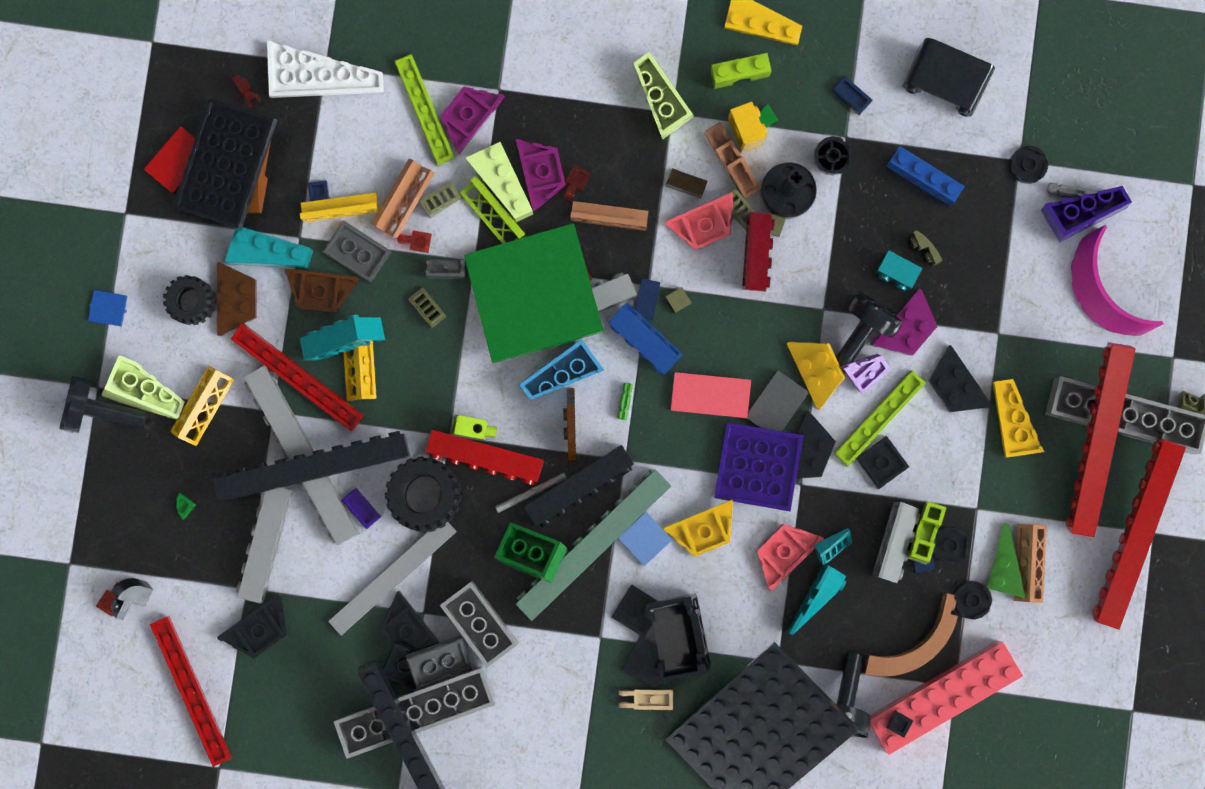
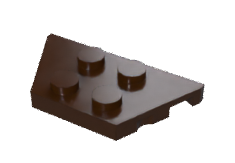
(319, 290)
(234, 299)
(570, 430)

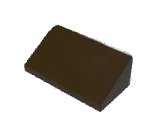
(686, 183)

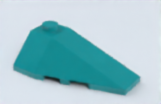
(822, 590)

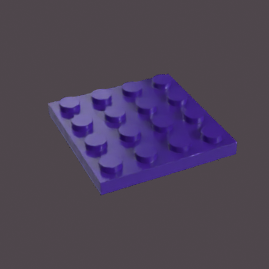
(758, 466)

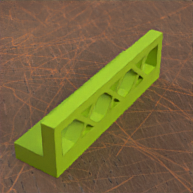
(496, 206)

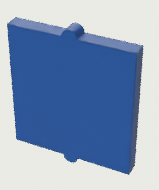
(107, 308)

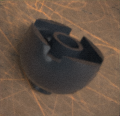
(832, 156)

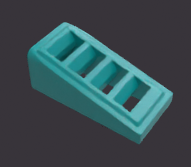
(832, 546)

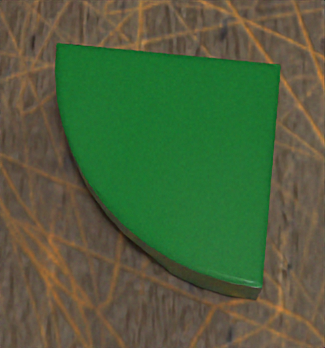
(767, 116)
(184, 505)

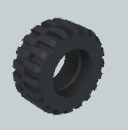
(398, 489)

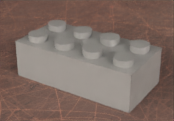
(479, 624)

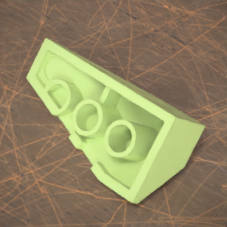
(139, 389)

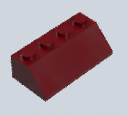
(757, 252)

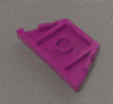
(468, 114)
(541, 171)
(915, 327)

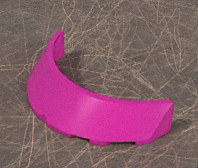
(1094, 298)

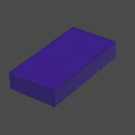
(361, 508)

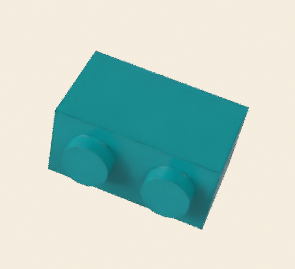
(898, 271)

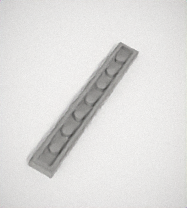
(390, 578)

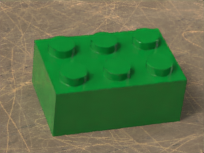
(530, 552)

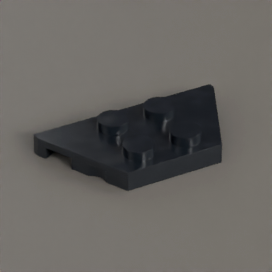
(956, 384)
(815, 448)
(406, 625)
(258, 629)

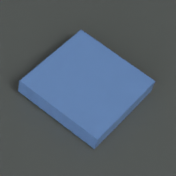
(645, 538)

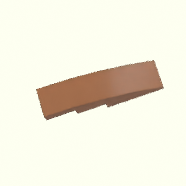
(732, 160)

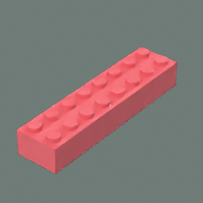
(947, 695)

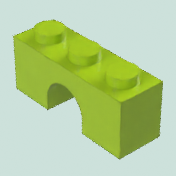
(751, 67)
(927, 527)

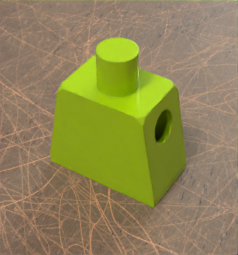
(464, 425)

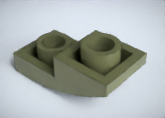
(920, 242)
(1191, 402)

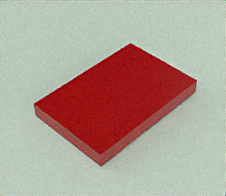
(171, 161)

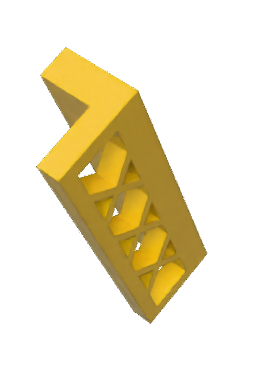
(339, 207)
(364, 373)
(197, 401)

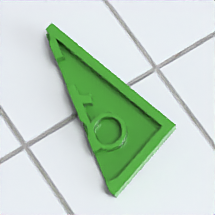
(1005, 570)

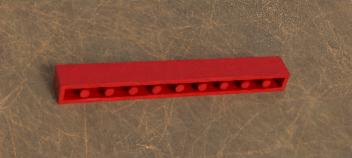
(1101, 439)
(1138, 533)

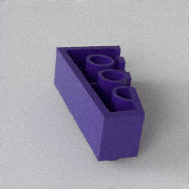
(1079, 213)

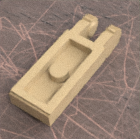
(648, 699)

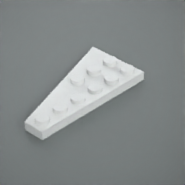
(310, 74)

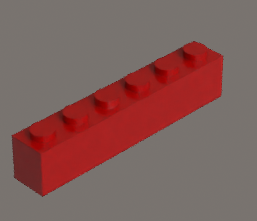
(484, 456)

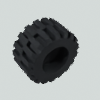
(174, 295)

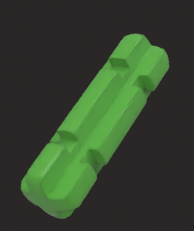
(624, 401)

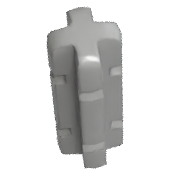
(1064, 190)

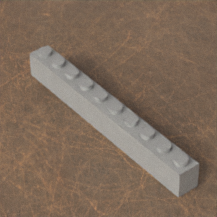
(294, 441)

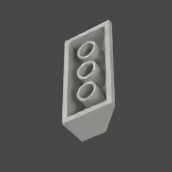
(896, 541)

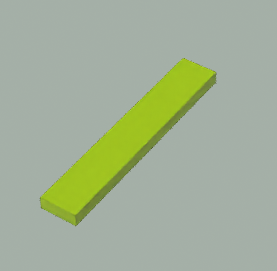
(424, 109)
(879, 418)

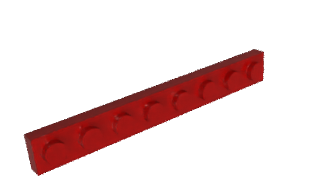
(297, 377)
(191, 691)

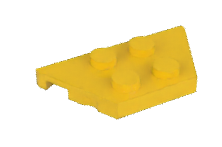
(818, 369)
(704, 530)

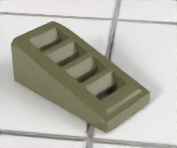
(740, 199)
(432, 212)
(437, 319)

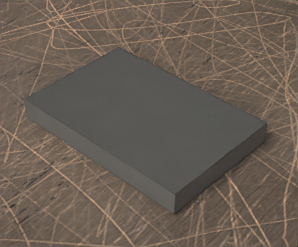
(357, 251)
(777, 403)
(438, 662)

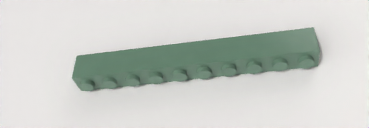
(595, 543)

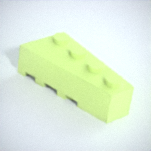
(665, 102)
(498, 175)

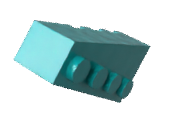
(259, 249)
(341, 337)

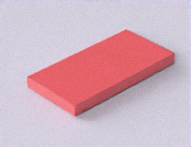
(711, 395)

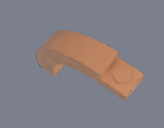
(921, 653)

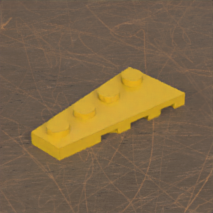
(760, 21)
(1014, 422)

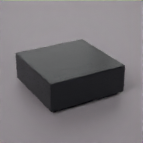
(899, 724)

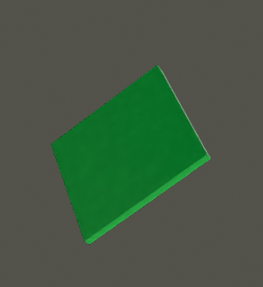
(533, 293)

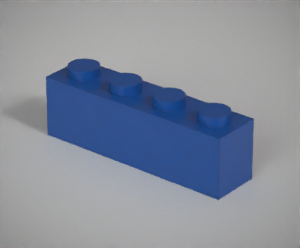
(925, 176)
(645, 338)

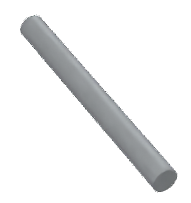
(531, 492)

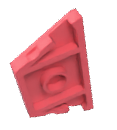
(705, 223)
(785, 552)

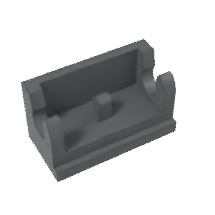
(446, 269)

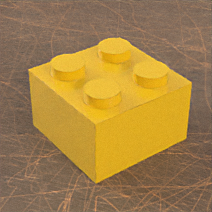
(747, 126)

